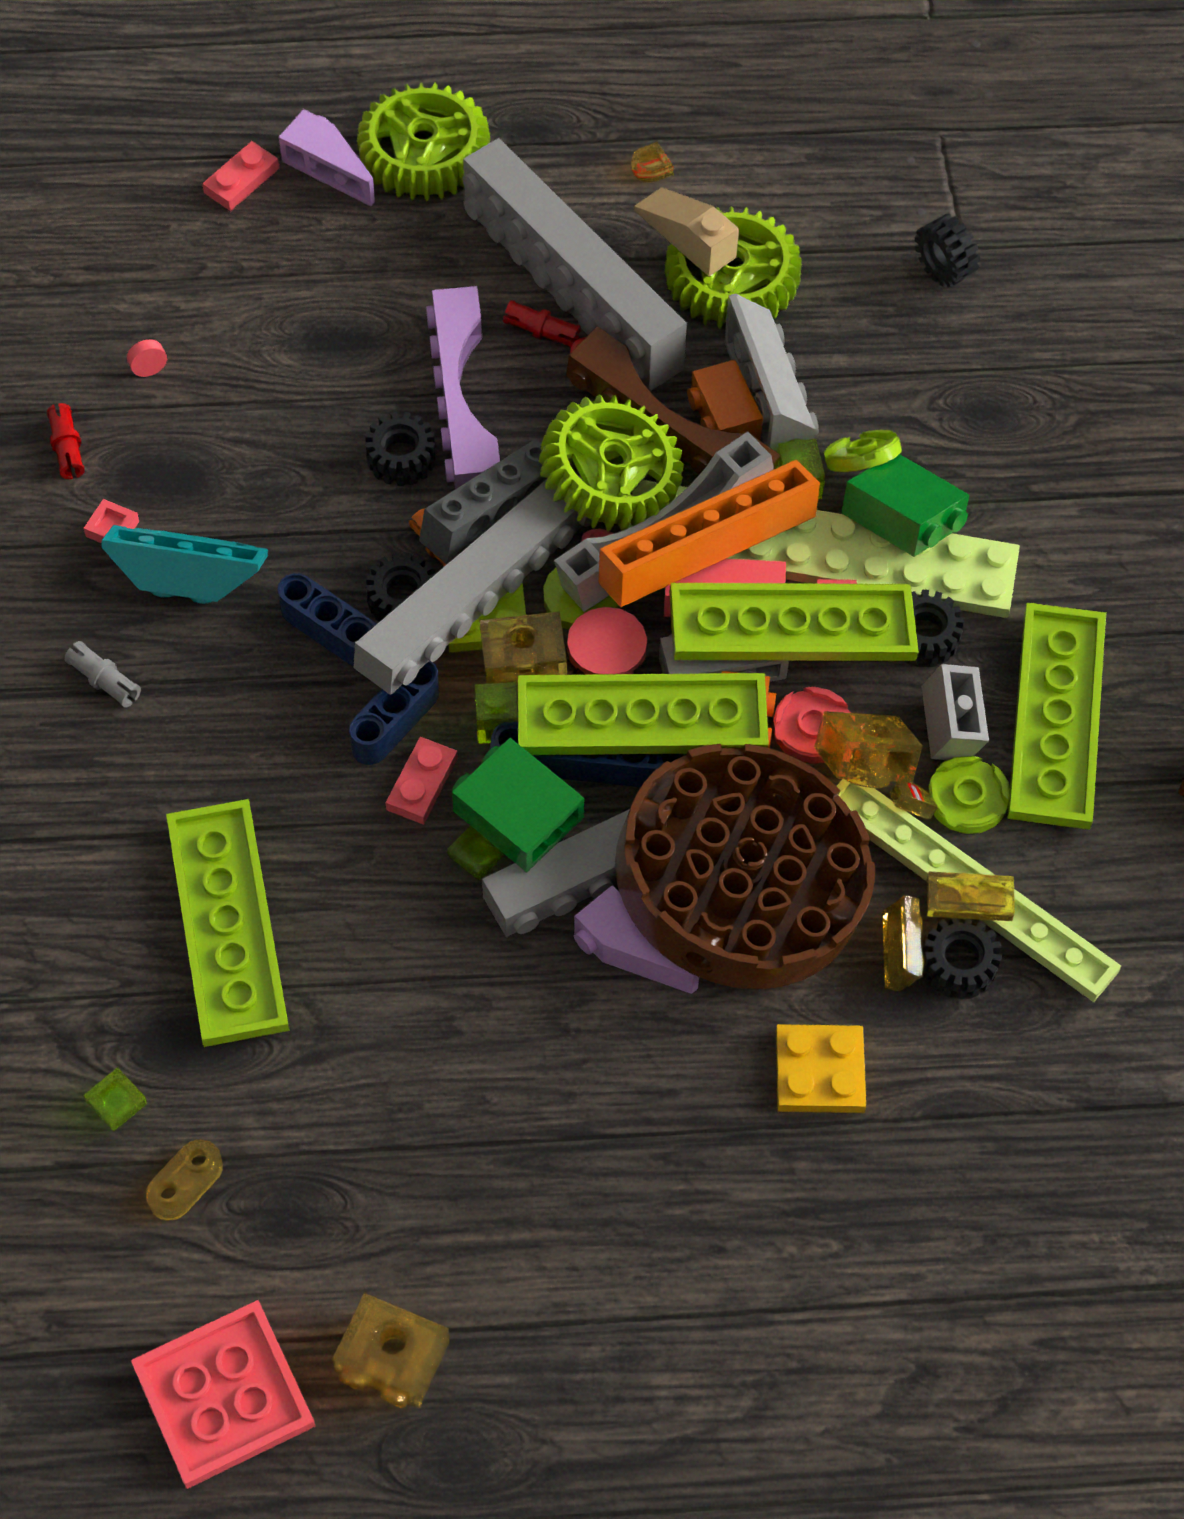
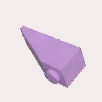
(322, 152)
(614, 938)

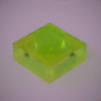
(474, 853)
(115, 1099)

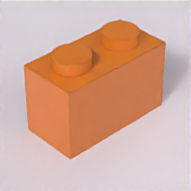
(724, 400)

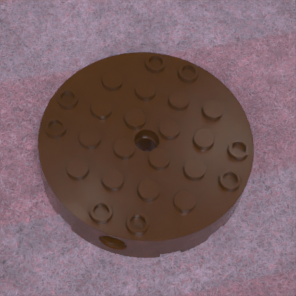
(744, 866)

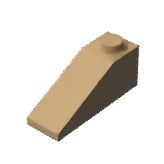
(692, 228)

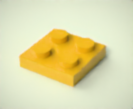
(820, 1068)

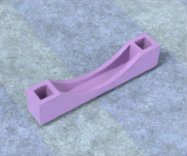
(458, 332)

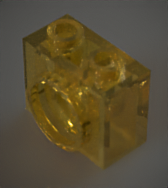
(523, 647)
(868, 748)
(399, 1376)

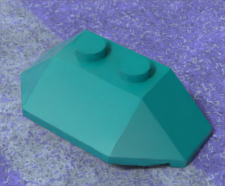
(182, 562)

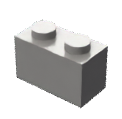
(955, 712)

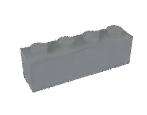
(557, 882)

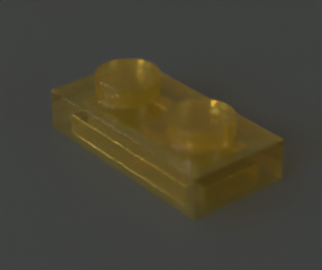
(970, 896)
(902, 943)

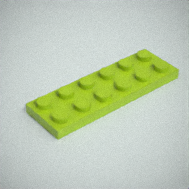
(793, 622)
(640, 713)
(1057, 716)
(227, 923)

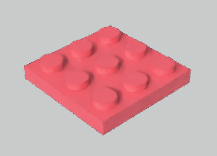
(222, 1394)

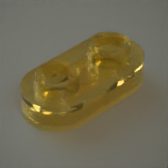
(187, 1180)

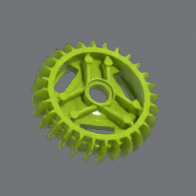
(419, 164)
(767, 258)
(606, 486)

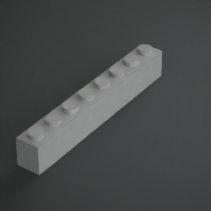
(465, 589)

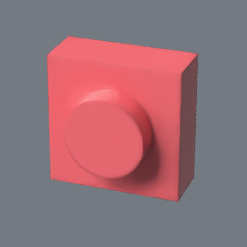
(106, 516)

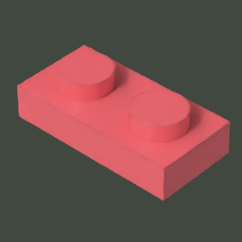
(241, 175)
(421, 780)

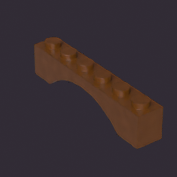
(605, 368)

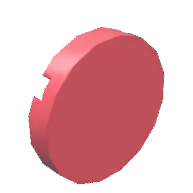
(607, 642)
(799, 719)

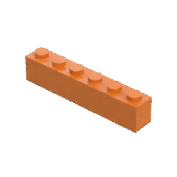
(708, 533)

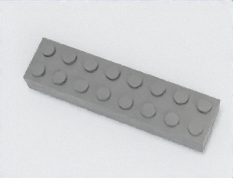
(572, 261)

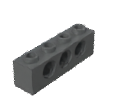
(479, 503)

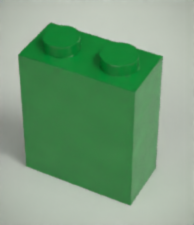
(905, 504)
(517, 804)

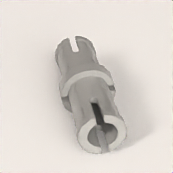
(102, 674)

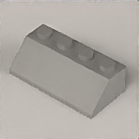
(769, 372)

